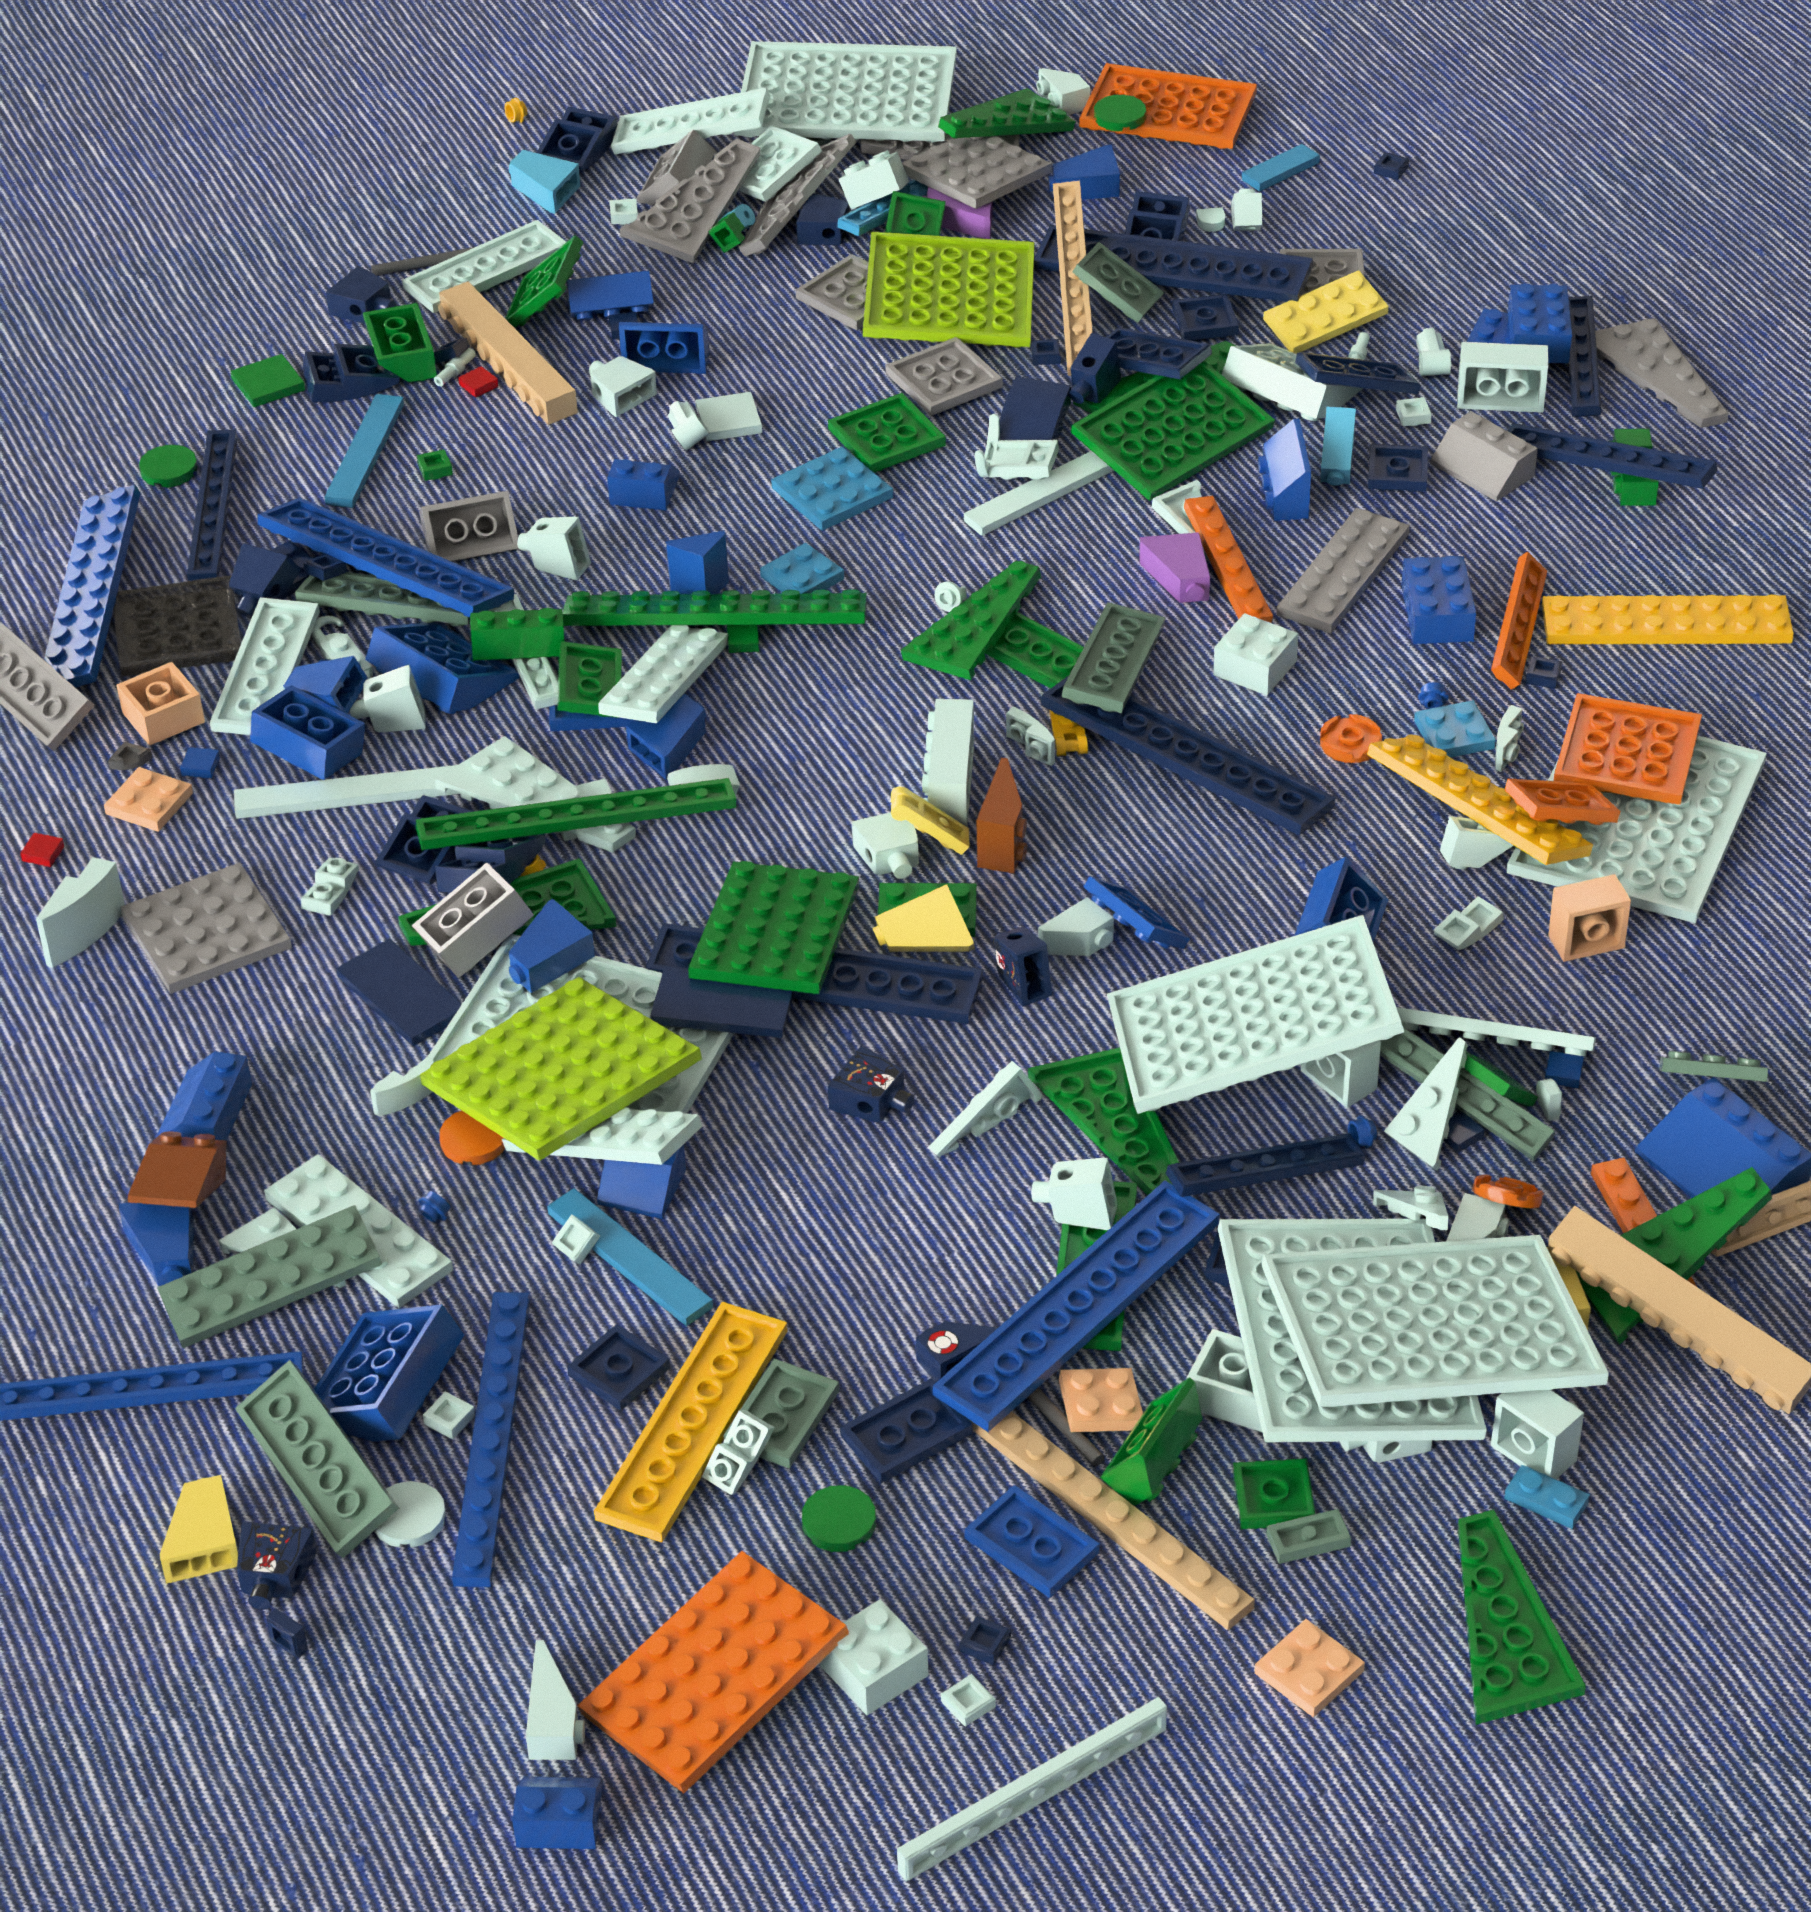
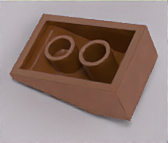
(1001, 824)
(179, 1170)

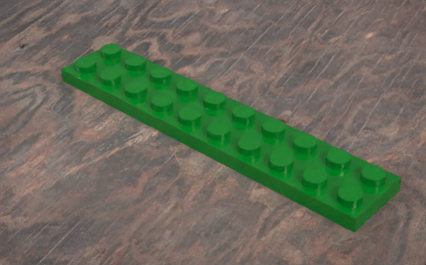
(715, 609)

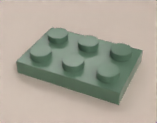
(1118, 282)
(1713, 1066)
(793, 1404)

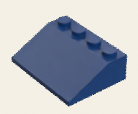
(439, 664)
(1719, 1136)
(388, 1369)

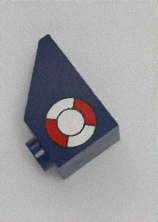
(947, 1344)

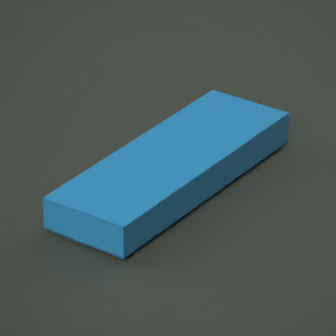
(1280, 167)

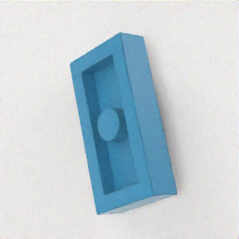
(1547, 1496)

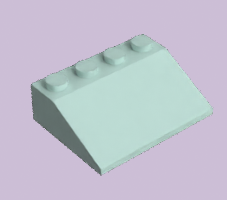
(1275, 376)

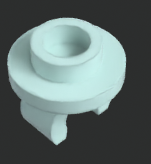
(949, 595)

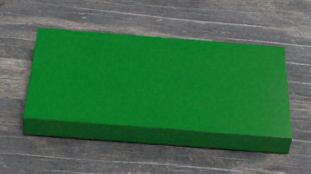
(1036, 651)

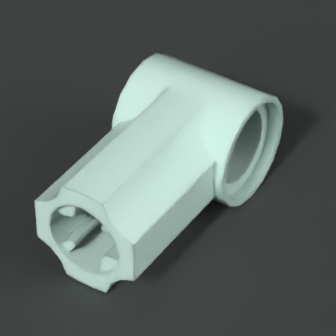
(1432, 355)
(687, 425)

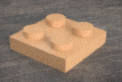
(148, 799)
(1100, 1399)
(1309, 1667)

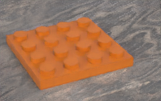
(1628, 748)

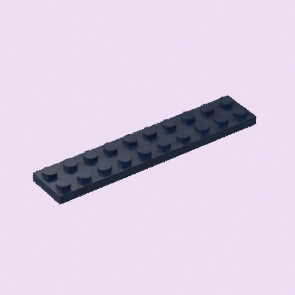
(1195, 265)
(1201, 759)
(858, 979)

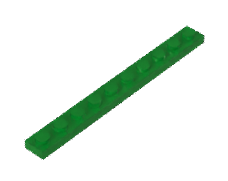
(575, 813)

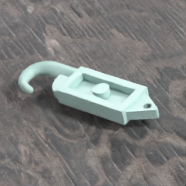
(338, 644)

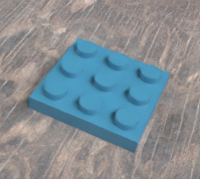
(832, 488)

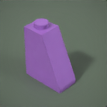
(964, 218)
(1177, 565)

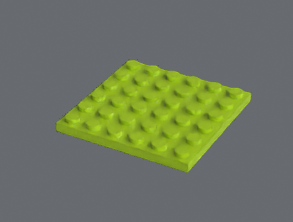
(949, 289)
(560, 1067)

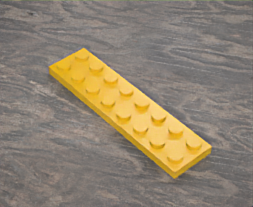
(1667, 619)
(1478, 799)
(690, 1422)

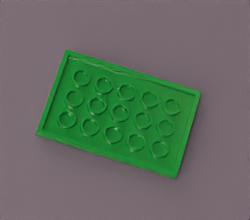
(1172, 428)
(774, 927)

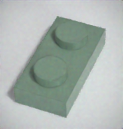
(1308, 1536)

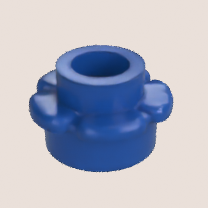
(1433, 695)
(1363, 1131)
(433, 1207)

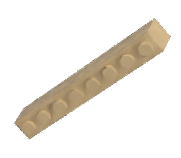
(508, 353)
(1681, 1310)

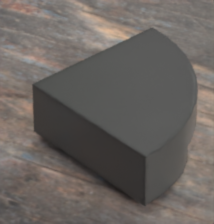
(129, 757)

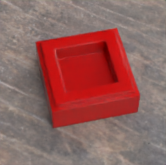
(478, 381)
(42, 849)

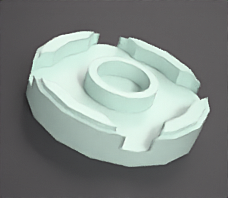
(418, 1517)

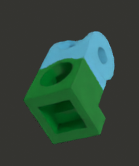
(729, 228)

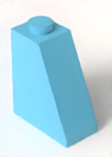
(544, 179)
(1338, 445)

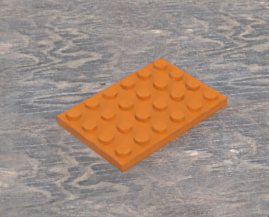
(1176, 104)
(713, 1671)

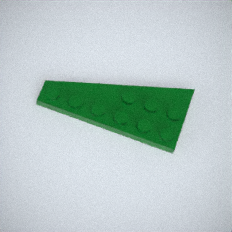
(1007, 115)
(964, 634)
(565, 883)
(1684, 1238)
(1511, 1638)

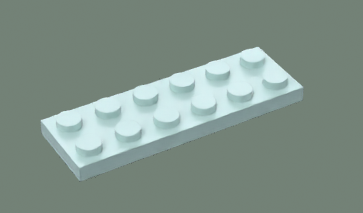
(706, 117)
(486, 264)
(264, 661)
(663, 673)
(1505, 1033)
(631, 1137)
(407, 1258)

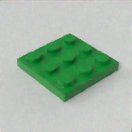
(544, 283)
(886, 432)

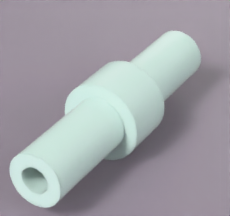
(1359, 350)
(454, 367)

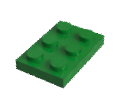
(586, 676)
(964, 894)

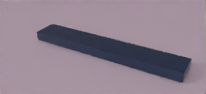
(1583, 359)
(1265, 1164)

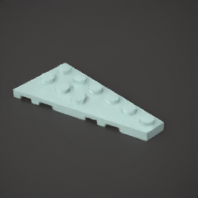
(513, 777)

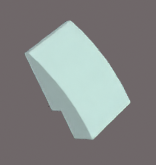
(80, 911)

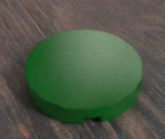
(1119, 112)
(168, 465)
(838, 1518)

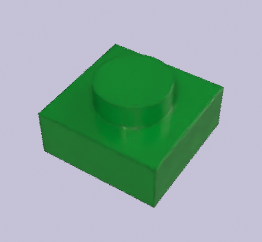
(434, 465)

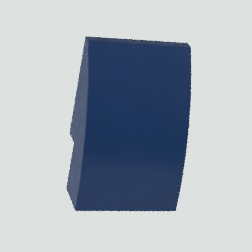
(579, 137)
(1158, 216)
(345, 373)
(1034, 410)
(403, 850)
(505, 856)

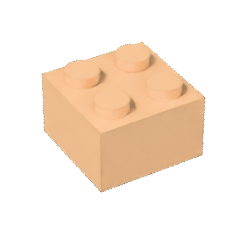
(160, 703)
(1589, 917)

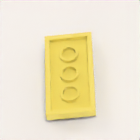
(1326, 312)

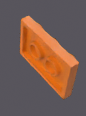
(1562, 801)

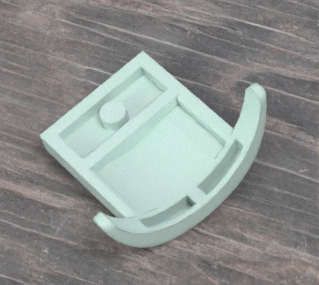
(1015, 457)

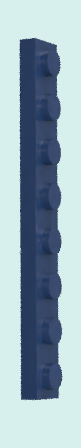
(1617, 456)
(212, 505)

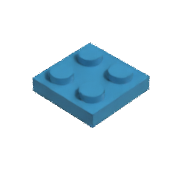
(802, 570)
(1455, 729)

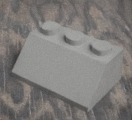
(675, 165)
(1485, 456)
(470, 527)
(473, 920)

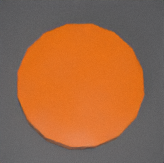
(1349, 738)
(469, 1140)
(1508, 1191)

